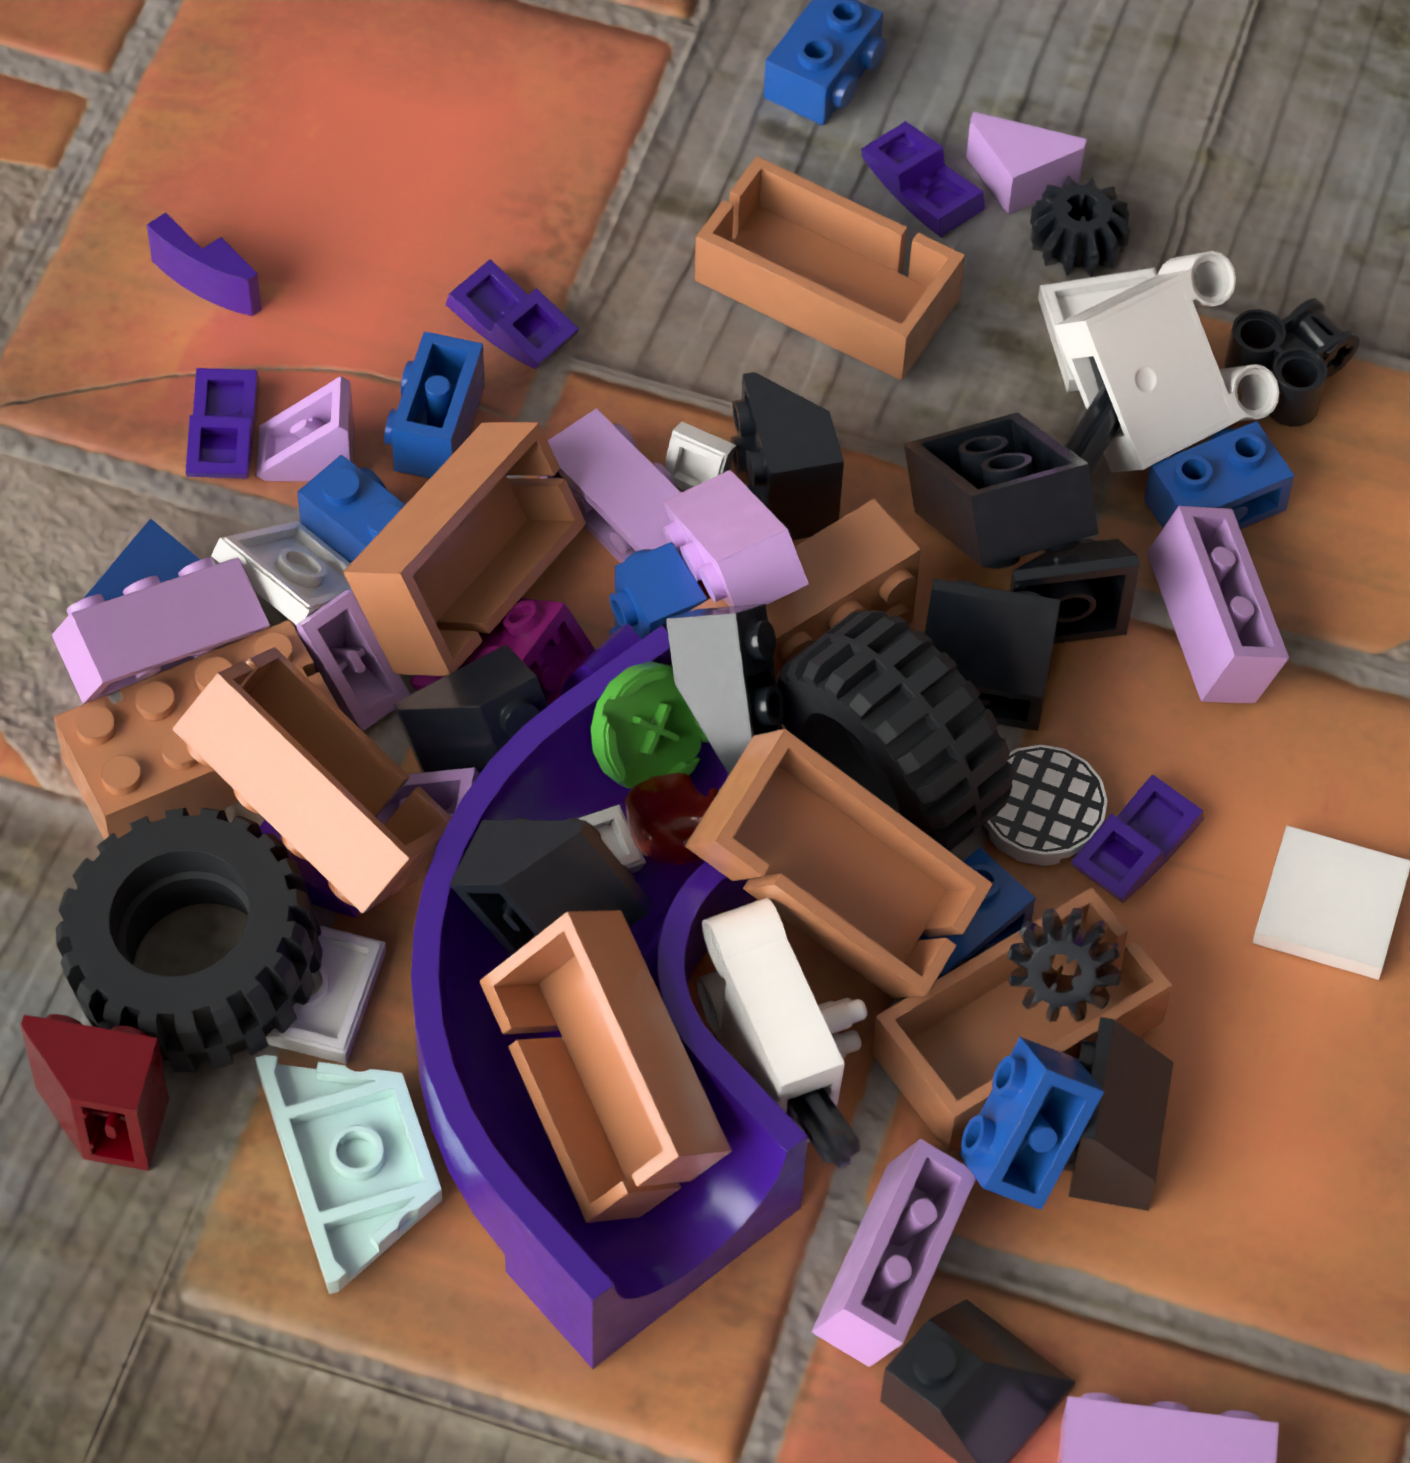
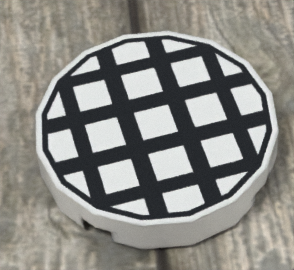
(1051, 806)

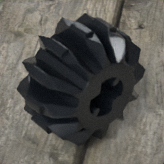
(1079, 226)
(1059, 990)

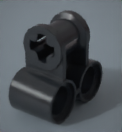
(1297, 352)

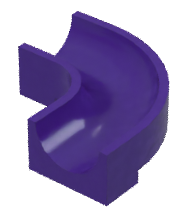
(615, 1275)

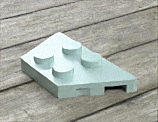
(351, 1159)

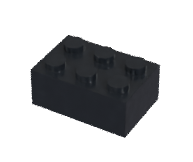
(1002, 490)

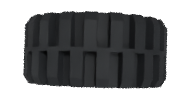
(899, 724)
(177, 866)

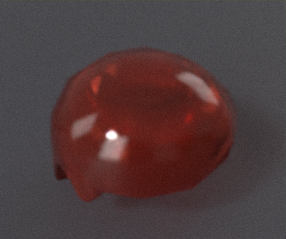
(665, 815)

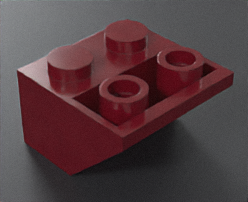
(100, 1086)

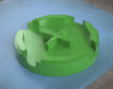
(644, 726)

